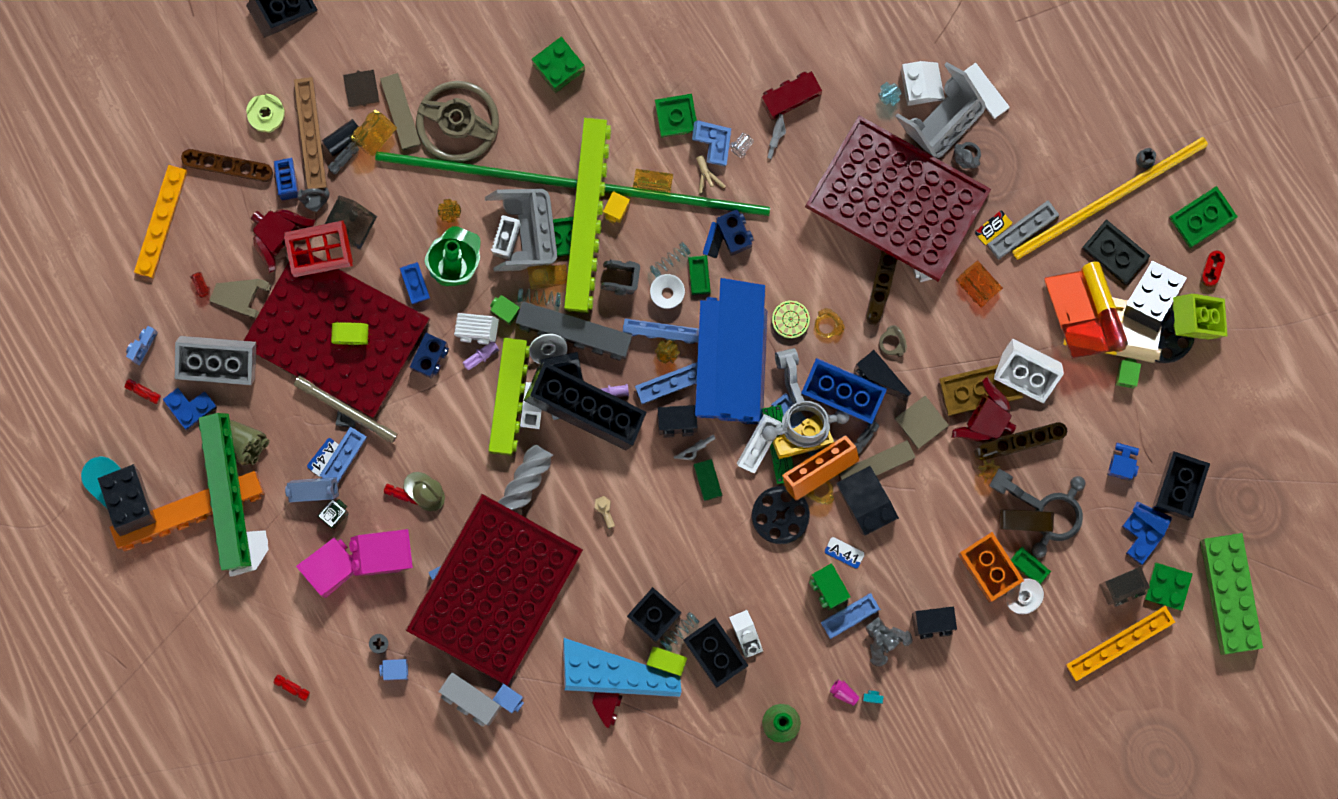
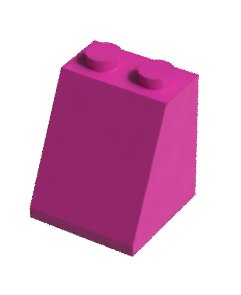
(381, 553)
(328, 567)

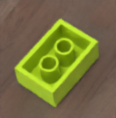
(1200, 316)

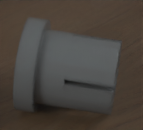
(1147, 163)
(375, 638)

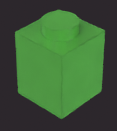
(504, 309)
(1128, 373)

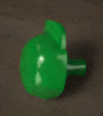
(454, 257)

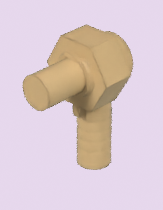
(603, 506)

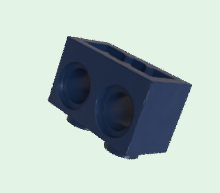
(730, 234)
(424, 354)

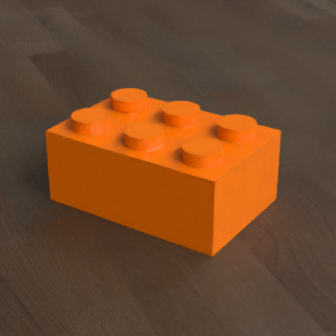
(990, 567)

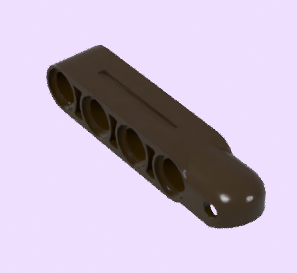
(875, 307)
(992, 451)

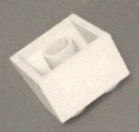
(922, 82)

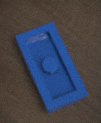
(415, 283)

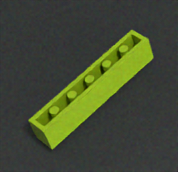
(508, 397)

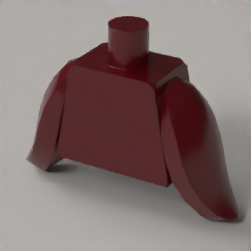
(270, 232)
(988, 418)

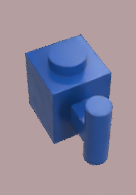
(1123, 466)

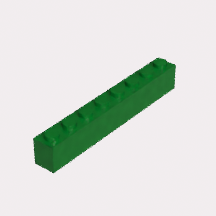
(224, 491)

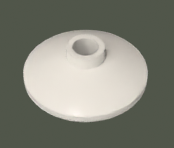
(547, 346)
(1027, 589)

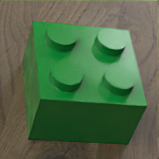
(558, 64)
(829, 587)

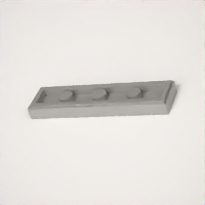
(1023, 230)

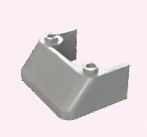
(950, 118)
(536, 227)

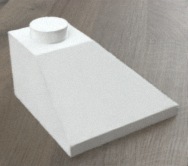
(257, 547)

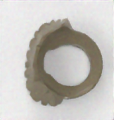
(894, 331)

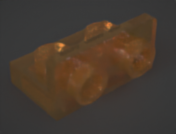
(979, 284)

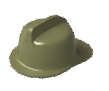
(424, 491)

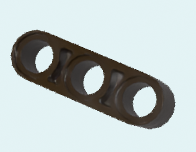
(1027, 520)

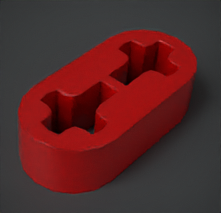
(1216, 270)

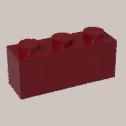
(791, 95)

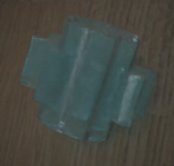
(890, 93)

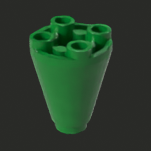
(772, 727)

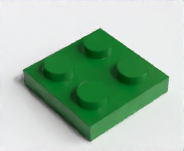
(675, 115)
(1168, 586)

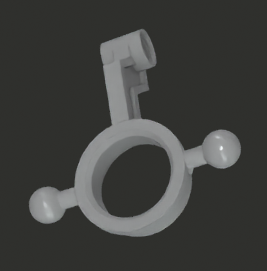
(788, 360)

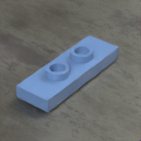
(850, 616)

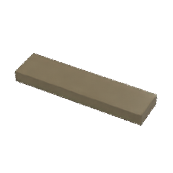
(400, 111)
(883, 461)

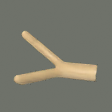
(706, 173)

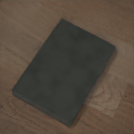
(1115, 252)

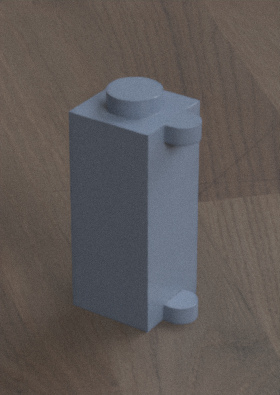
(312, 489)

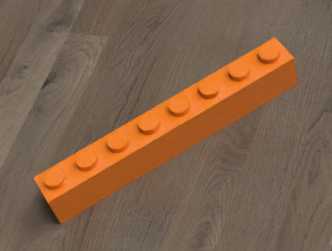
(185, 511)

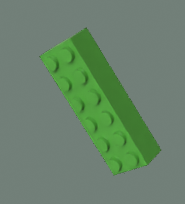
(1231, 594)

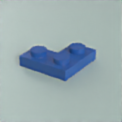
(189, 412)
(1146, 539)

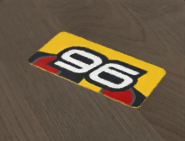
(993, 227)

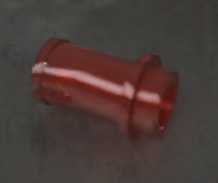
(200, 285)

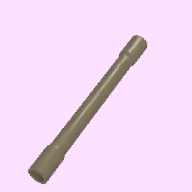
(380, 430)

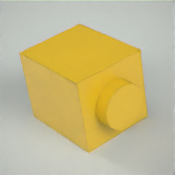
(616, 208)

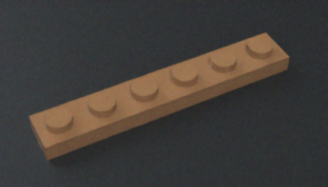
(310, 133)

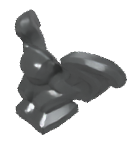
(885, 640)

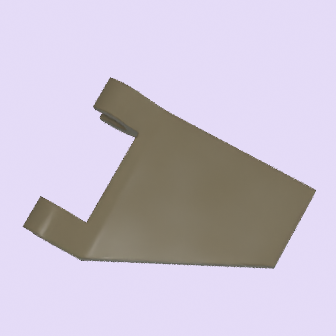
(239, 295)

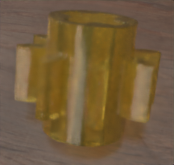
(449, 210)
(667, 351)
(990, 466)

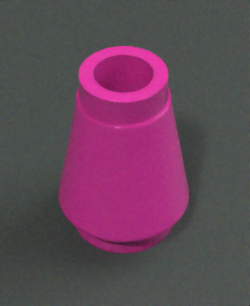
(843, 692)

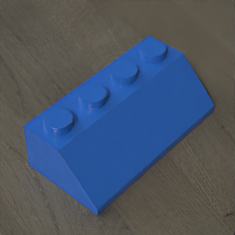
(844, 390)

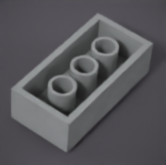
(215, 360)

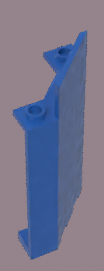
(732, 353)

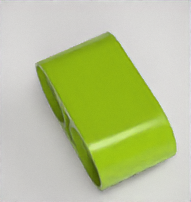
(349, 333)
(666, 661)

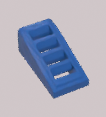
(289, 190)
(1153, 517)

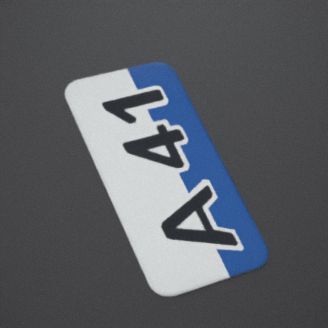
(322, 457)
(844, 552)

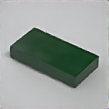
(708, 480)

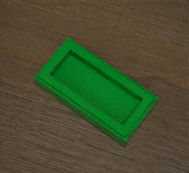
(699, 275)
(1029, 565)

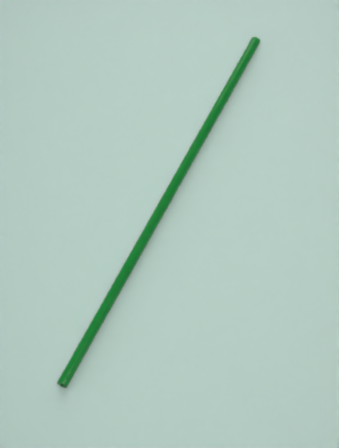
(570, 183)

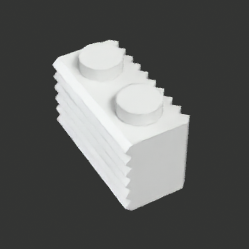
(506, 237)
(476, 327)

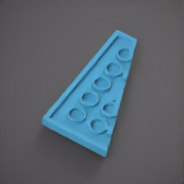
(605, 672)

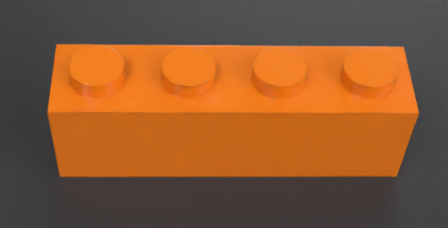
(820, 467)

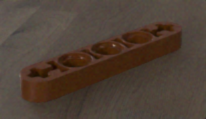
(220, 159)

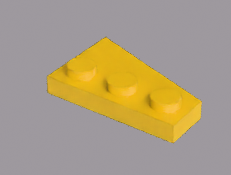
(808, 427)

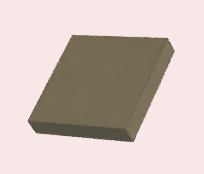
(921, 422)

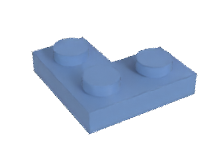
(717, 138)
(137, 350)

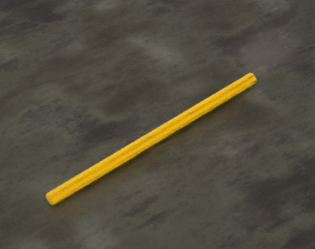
(1109, 198)

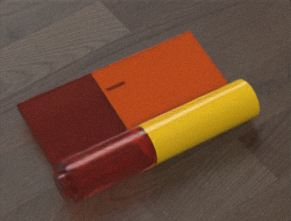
(1086, 312)

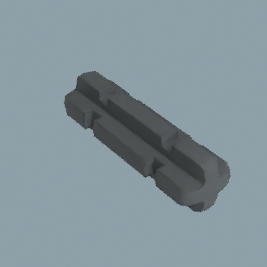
(343, 158)
(866, 436)

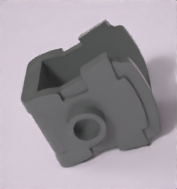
(629, 266)

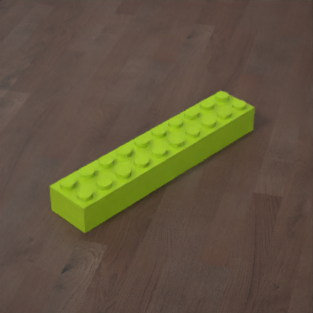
(586, 215)

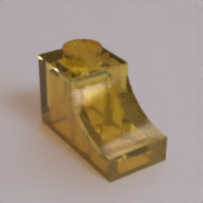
(547, 276)

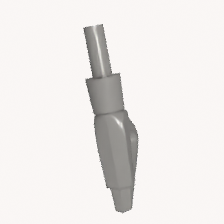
(778, 132)
(693, 449)

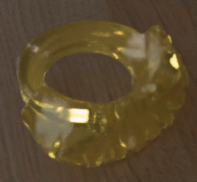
(838, 327)
(827, 499)

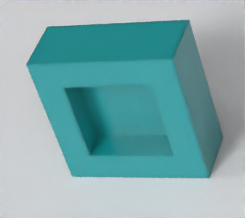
(873, 697)

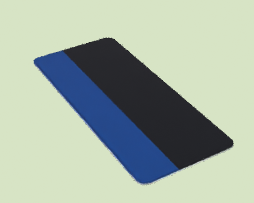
(713, 241)

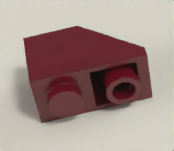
(605, 706)

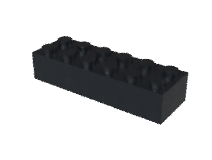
(585, 406)

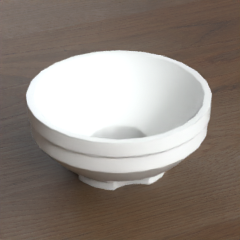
(667, 281)

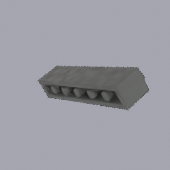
(574, 330)

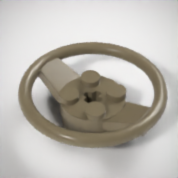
(468, 125)

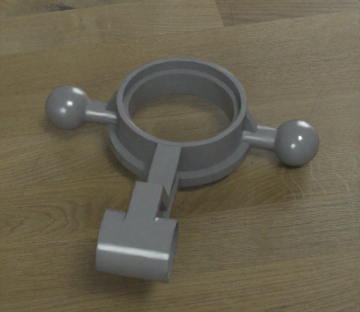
(1002, 482)

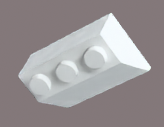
(1028, 371)

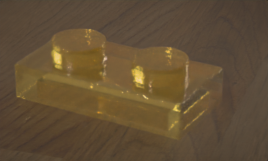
(653, 180)

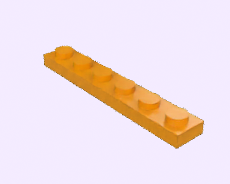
(160, 221)
(1120, 643)

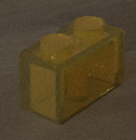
(373, 132)

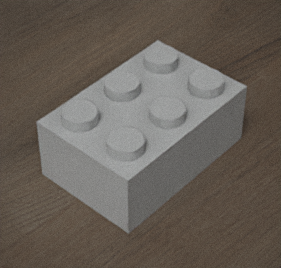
(469, 700)

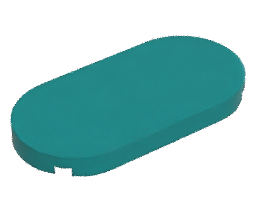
(94, 469)

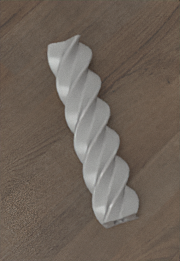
(526, 478)

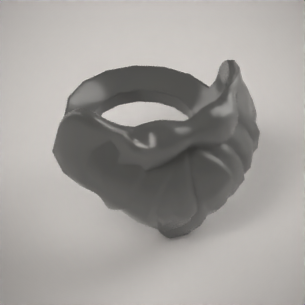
(964, 157)
(313, 198)

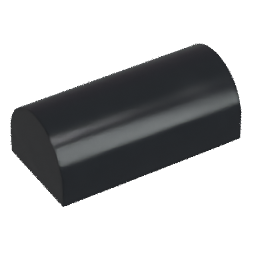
(340, 138)

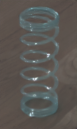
(656, 272)
(520, 298)
(668, 646)

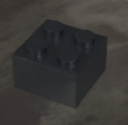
(677, 421)
(654, 614)
(934, 621)

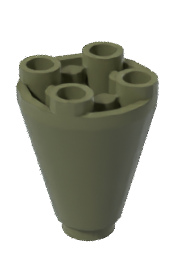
(247, 443)

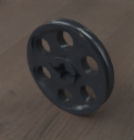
(1172, 341)
(790, 517)

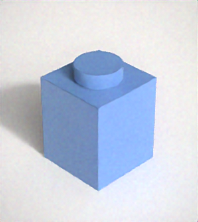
(394, 669)
(509, 699)

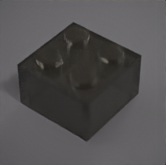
(355, 217)
(1123, 586)

